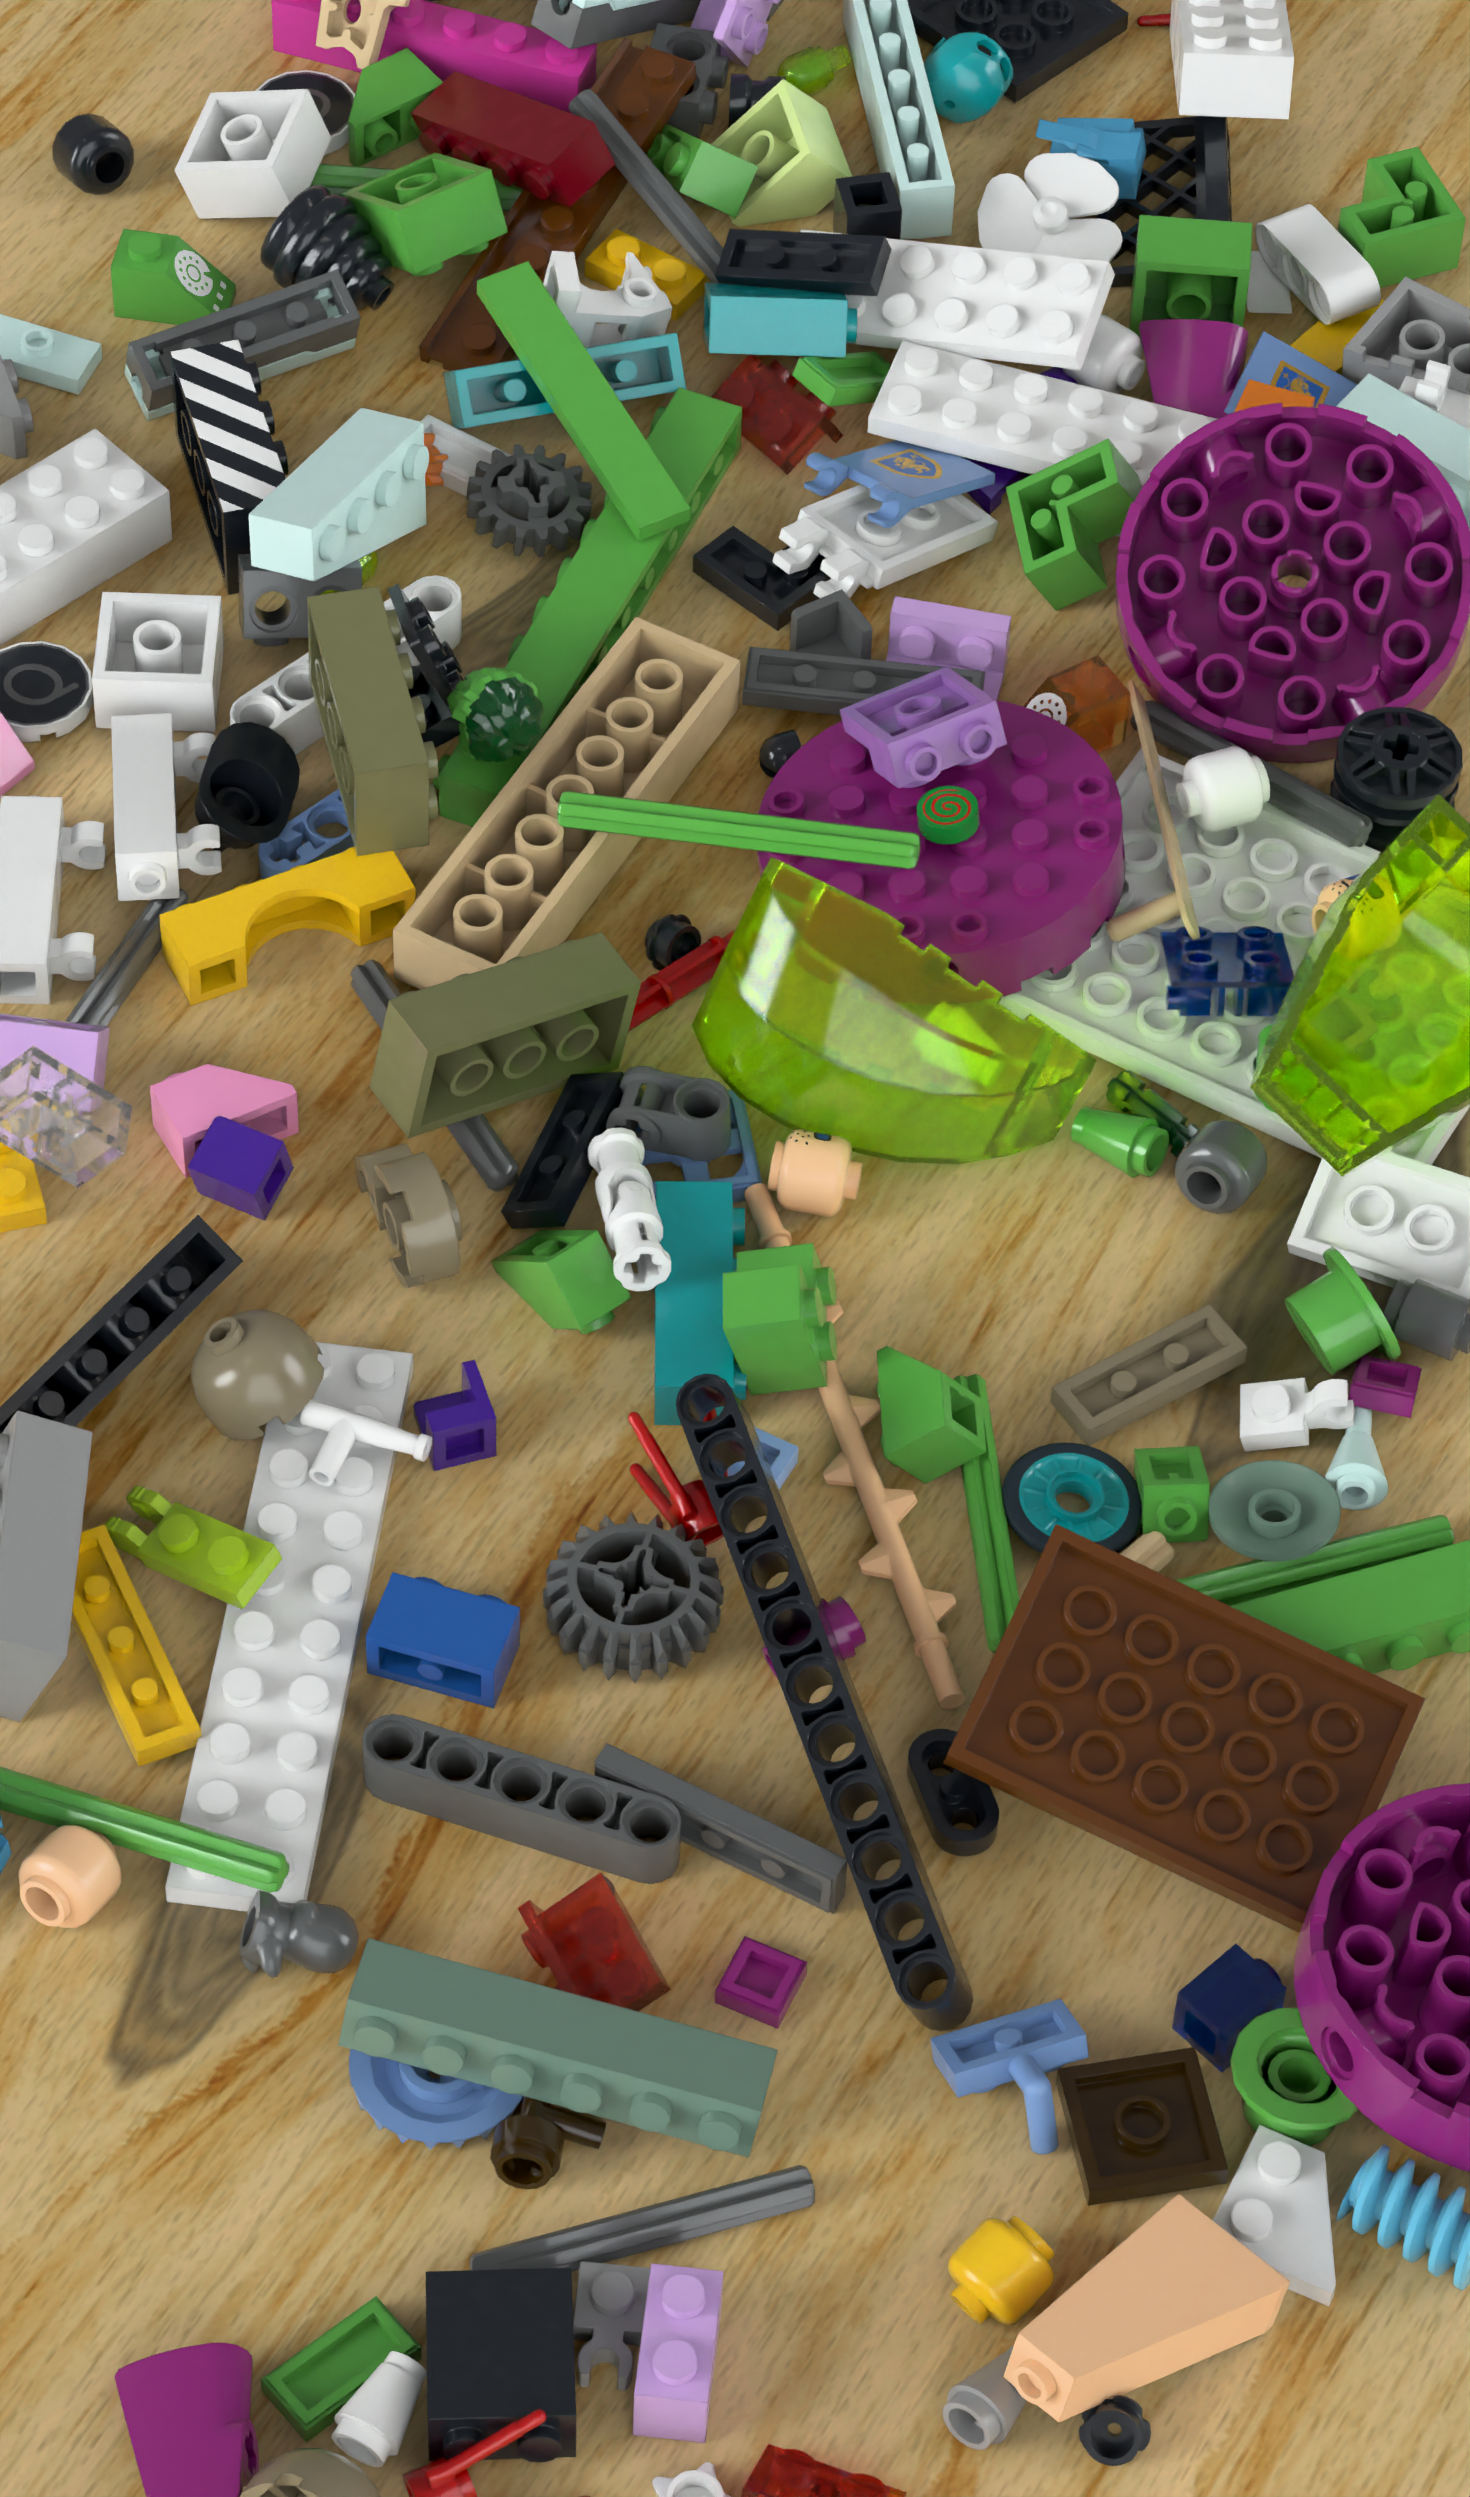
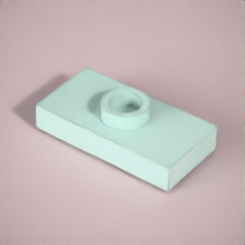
(48, 354)

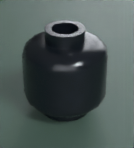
(93, 154)

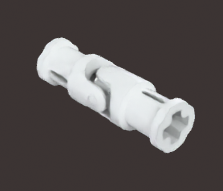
(627, 1205)

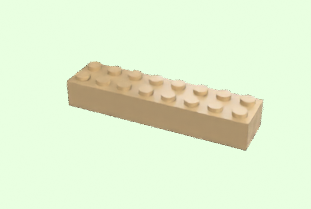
(519, 874)

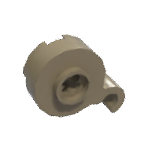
(414, 1210)

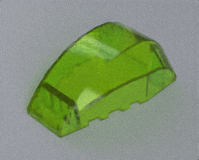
(1381, 1003)
(873, 1039)

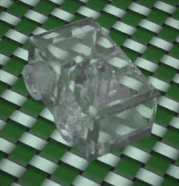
(61, 1118)

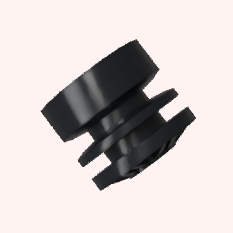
(1393, 767)

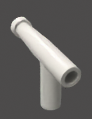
(347, 1427)

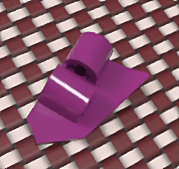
(1193, 363)
(191, 2420)

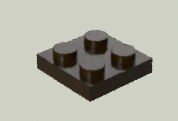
(1141, 2126)

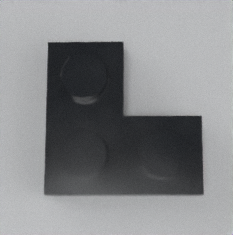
(750, 578)

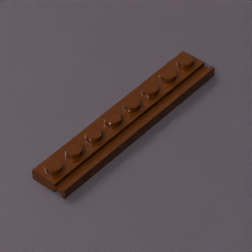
(642, 94)

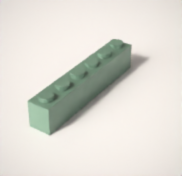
(557, 2047)

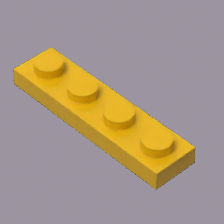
(128, 1654)

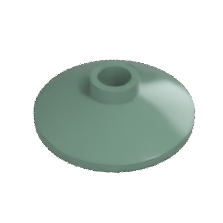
(1274, 1510)

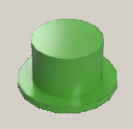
(1340, 1317)
(1285, 2081)

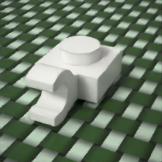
(1284, 1411)

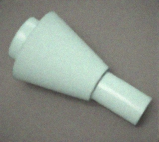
(1356, 1467)

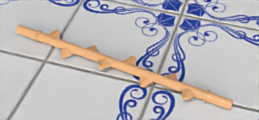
(882, 1505)

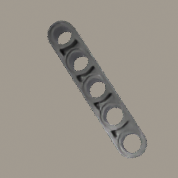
(541, 1823)

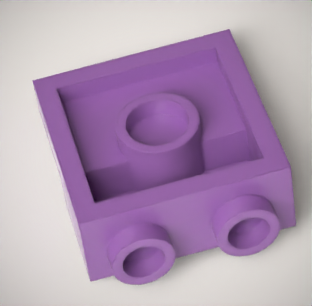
(926, 727)

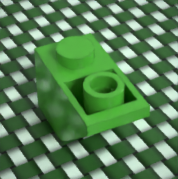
(383, 105)
(702, 170)
(926, 1417)

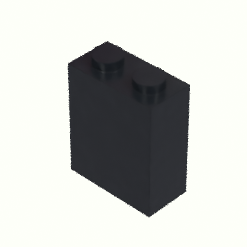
(496, 2354)

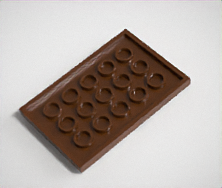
(1182, 1728)

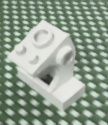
(631, 311)

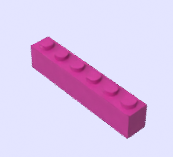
(452, 41)

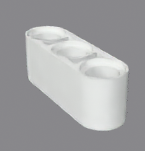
(1318, 264)

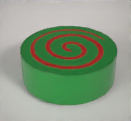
(948, 815)

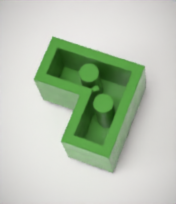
(1404, 219)
(1066, 514)
(780, 1318)

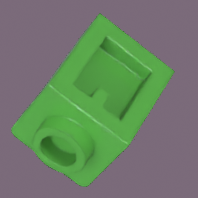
(1173, 1492)

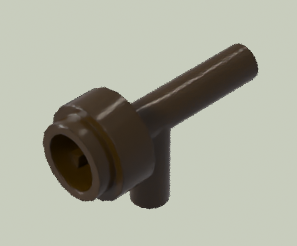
(531, 2145)

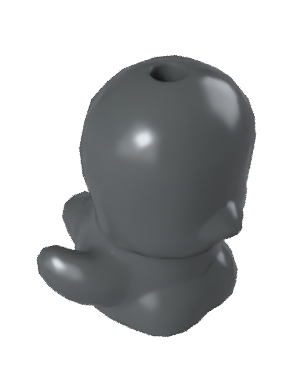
(306, 1933)

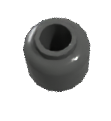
(1221, 1166)

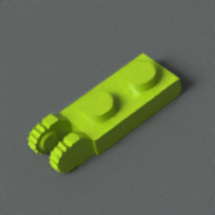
(195, 1548)

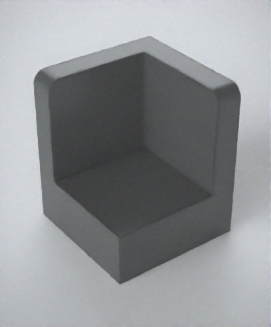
(831, 628)

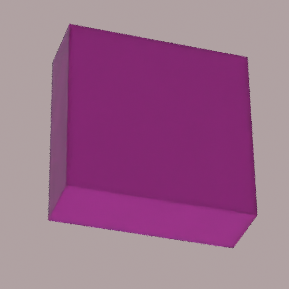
(1385, 1385)
(761, 1982)

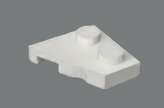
(1283, 2212)

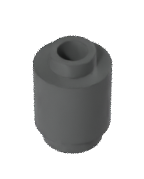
(1429, 1318)

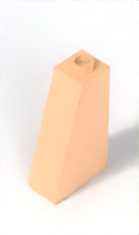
(1145, 2312)

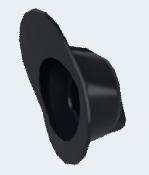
(247, 785)

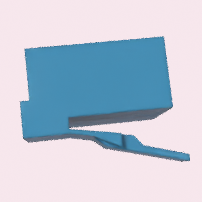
(1108, 141)

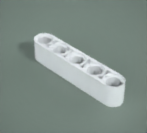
(286, 698)

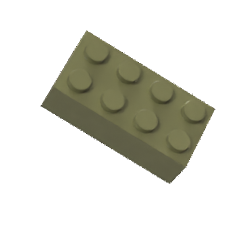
(371, 720)
(503, 1034)

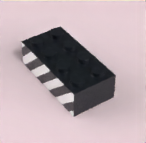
(225, 444)

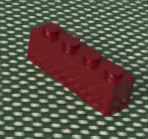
(513, 136)

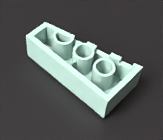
(344, 498)

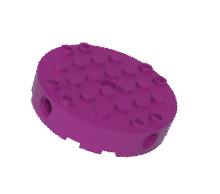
(1307, 499)
(1014, 892)
(1390, 1971)

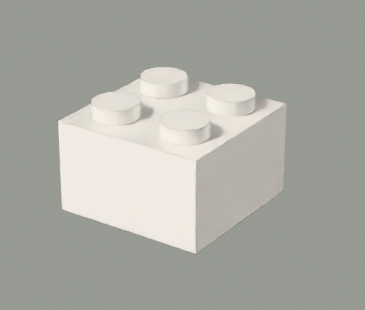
(252, 153)
(159, 658)

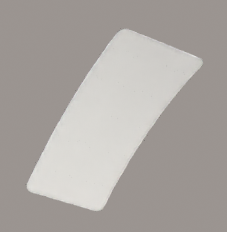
(1266, 289)

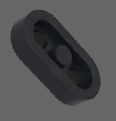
(951, 1797)

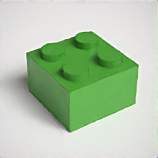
(431, 212)
(1190, 270)

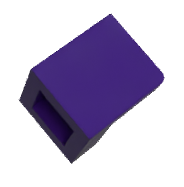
(240, 1167)
(459, 1422)

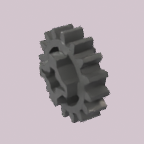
(529, 500)

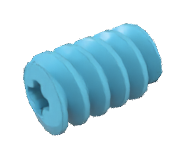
(1411, 2212)

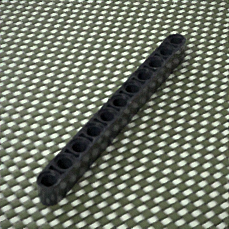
(836, 1718)

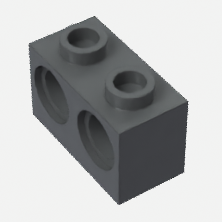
(712, 68)
(291, 618)

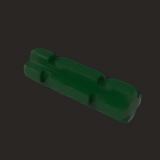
(1128, 1094)

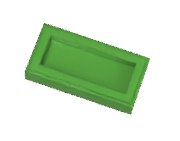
(843, 379)
(333, 2367)

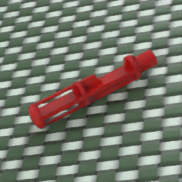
(678, 979)

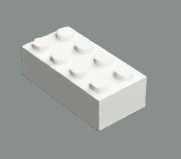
(1232, 58)
(74, 527)

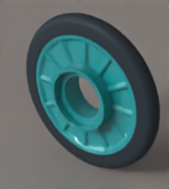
(1065, 1467)

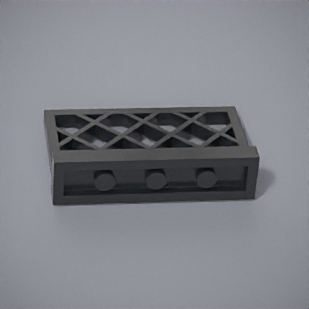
(1210, 174)

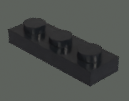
(804, 261)
(559, 1159)

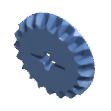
(426, 2107)

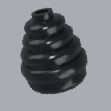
(326, 234)

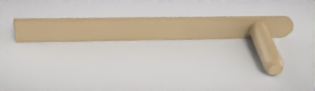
(1180, 900)

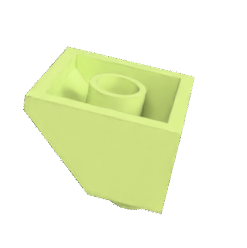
(794, 153)

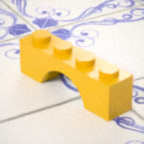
(217, 937)

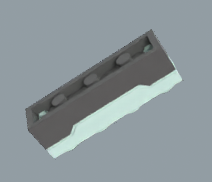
(595, 21)
(273, 330)

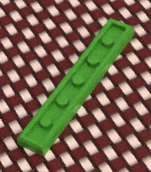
(583, 401)

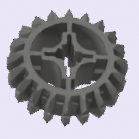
(609, 1569)

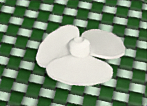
(1040, 212)

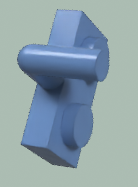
(1016, 2049)

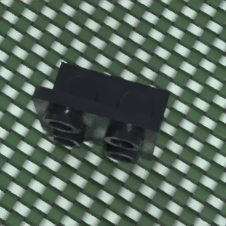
(437, 669)

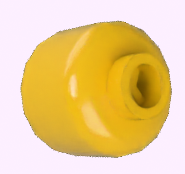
(1001, 2271)

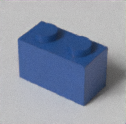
(443, 1639)

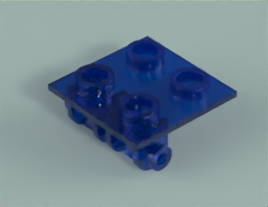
(1222, 960)

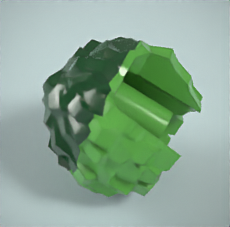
(496, 712)

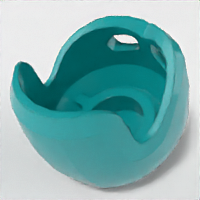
(966, 80)

